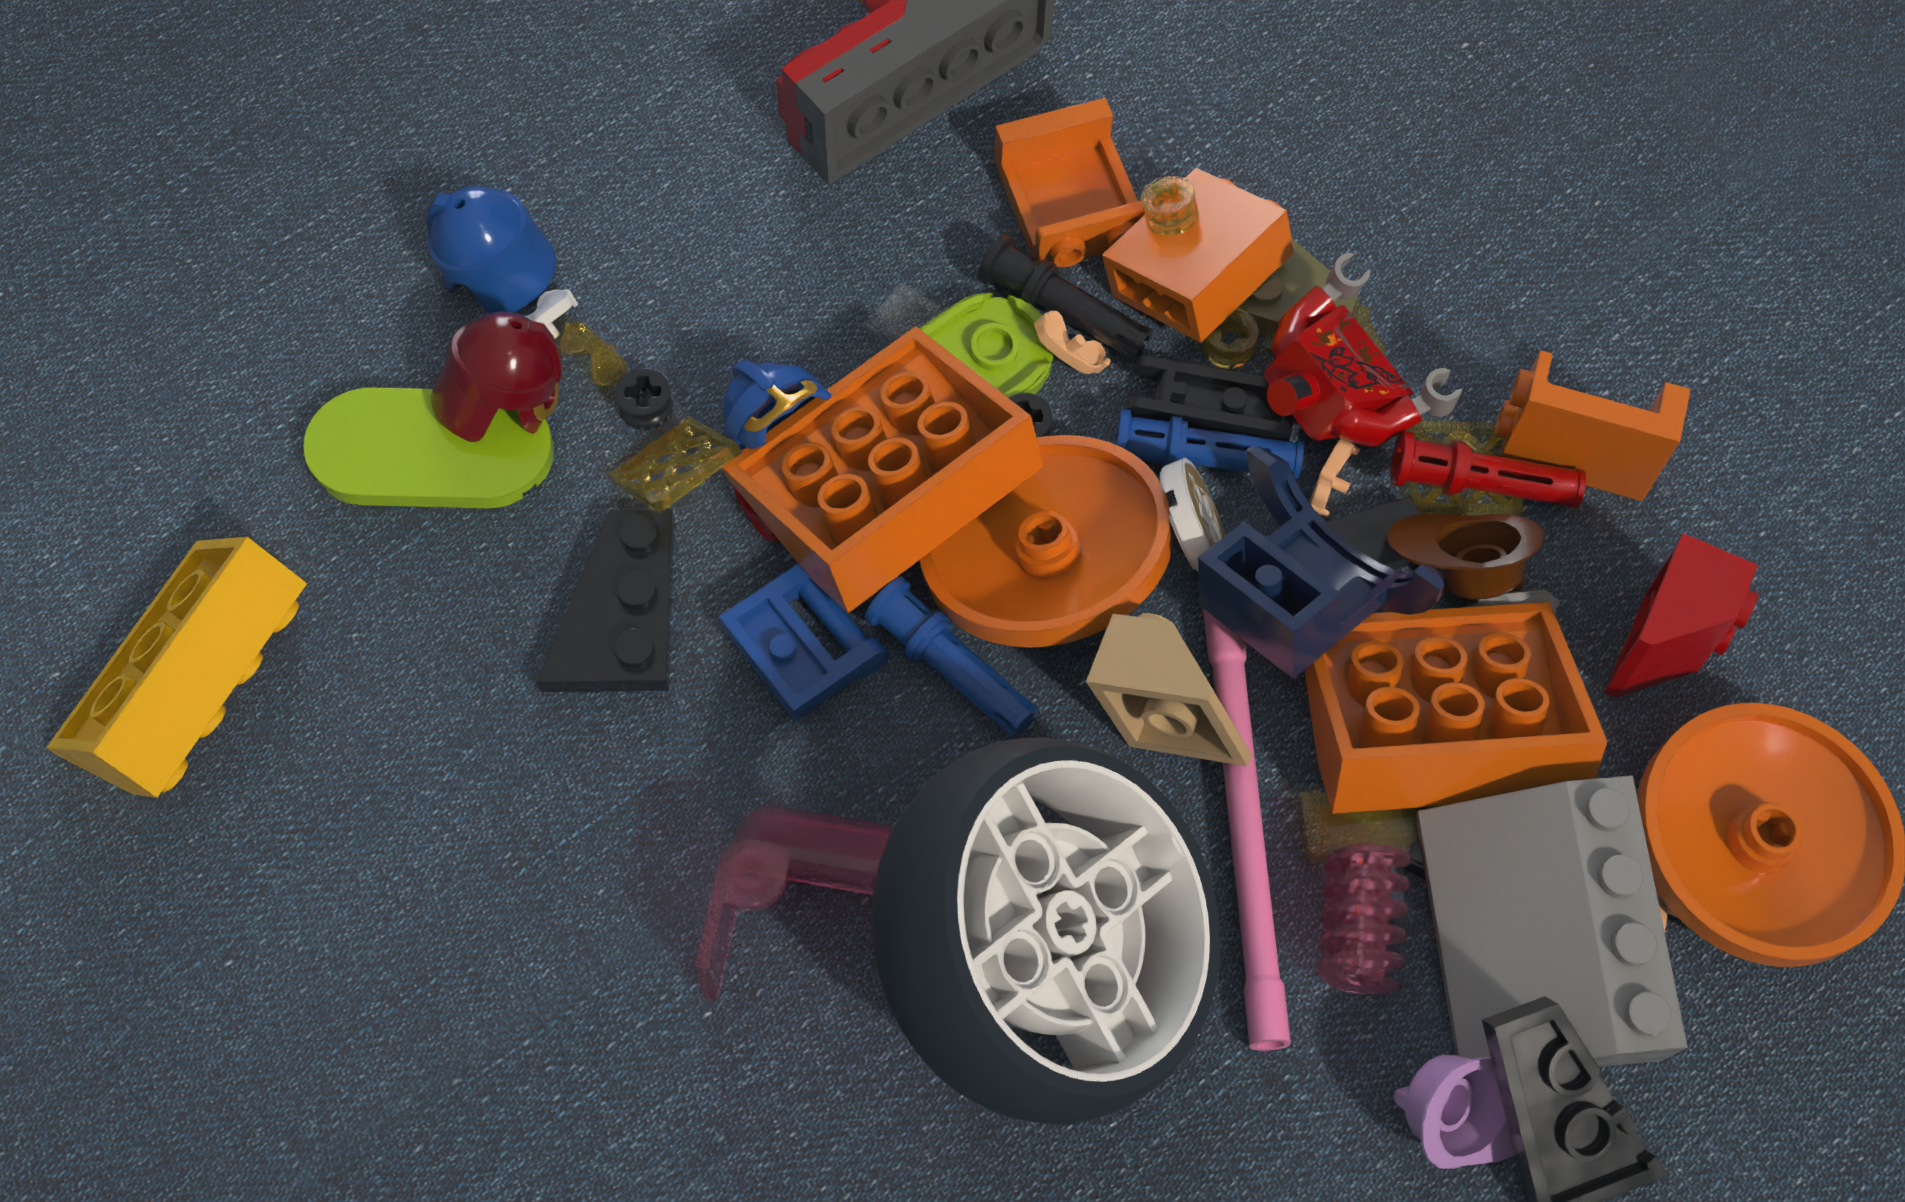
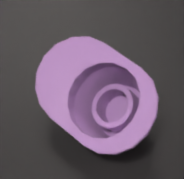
(1457, 1112)

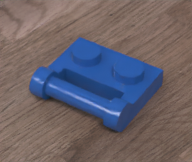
(788, 652)

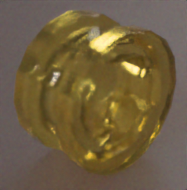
(1169, 205)
(1244, 346)

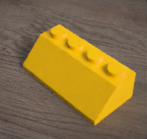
(180, 666)

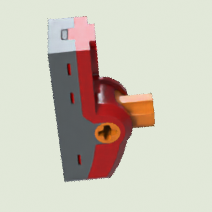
(900, 72)

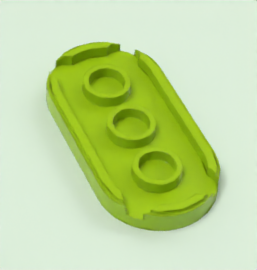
(995, 341)
(395, 452)

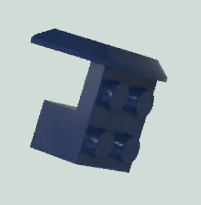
(1302, 582)

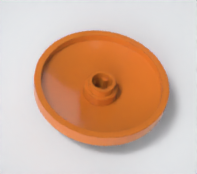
(1057, 549)
(1771, 835)

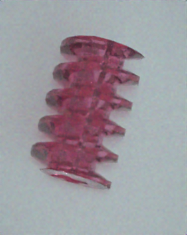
(1359, 918)

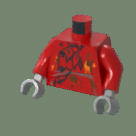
(1338, 377)

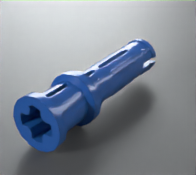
(1173, 440)
(930, 640)

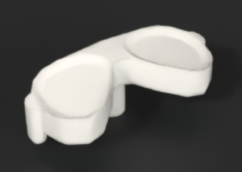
(551, 306)

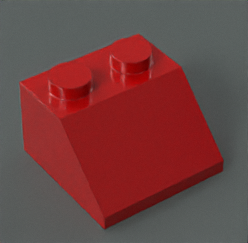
(1685, 616)

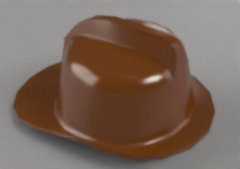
(1473, 553)

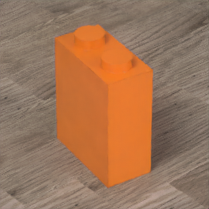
(1207, 270)

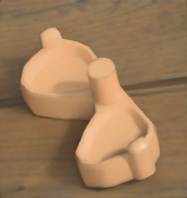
(1083, 356)
(1328, 479)

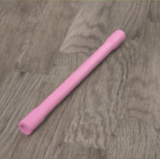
(1263, 986)

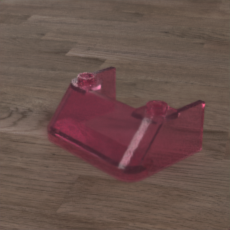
(778, 847)

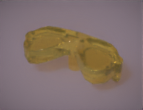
(606, 363)

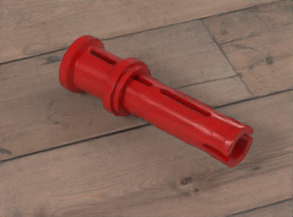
(1452, 467)

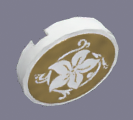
(1194, 512)

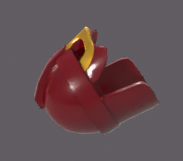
(496, 366)

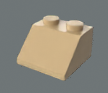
(1160, 693)

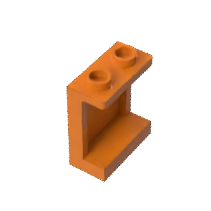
(1066, 182)
(1573, 430)

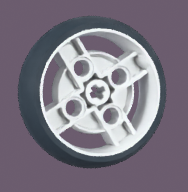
(1046, 929)

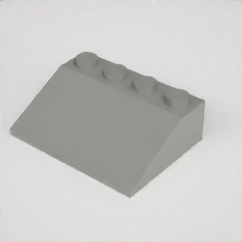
(1557, 903)

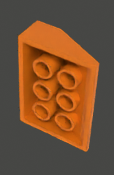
(886, 466)
(1450, 708)

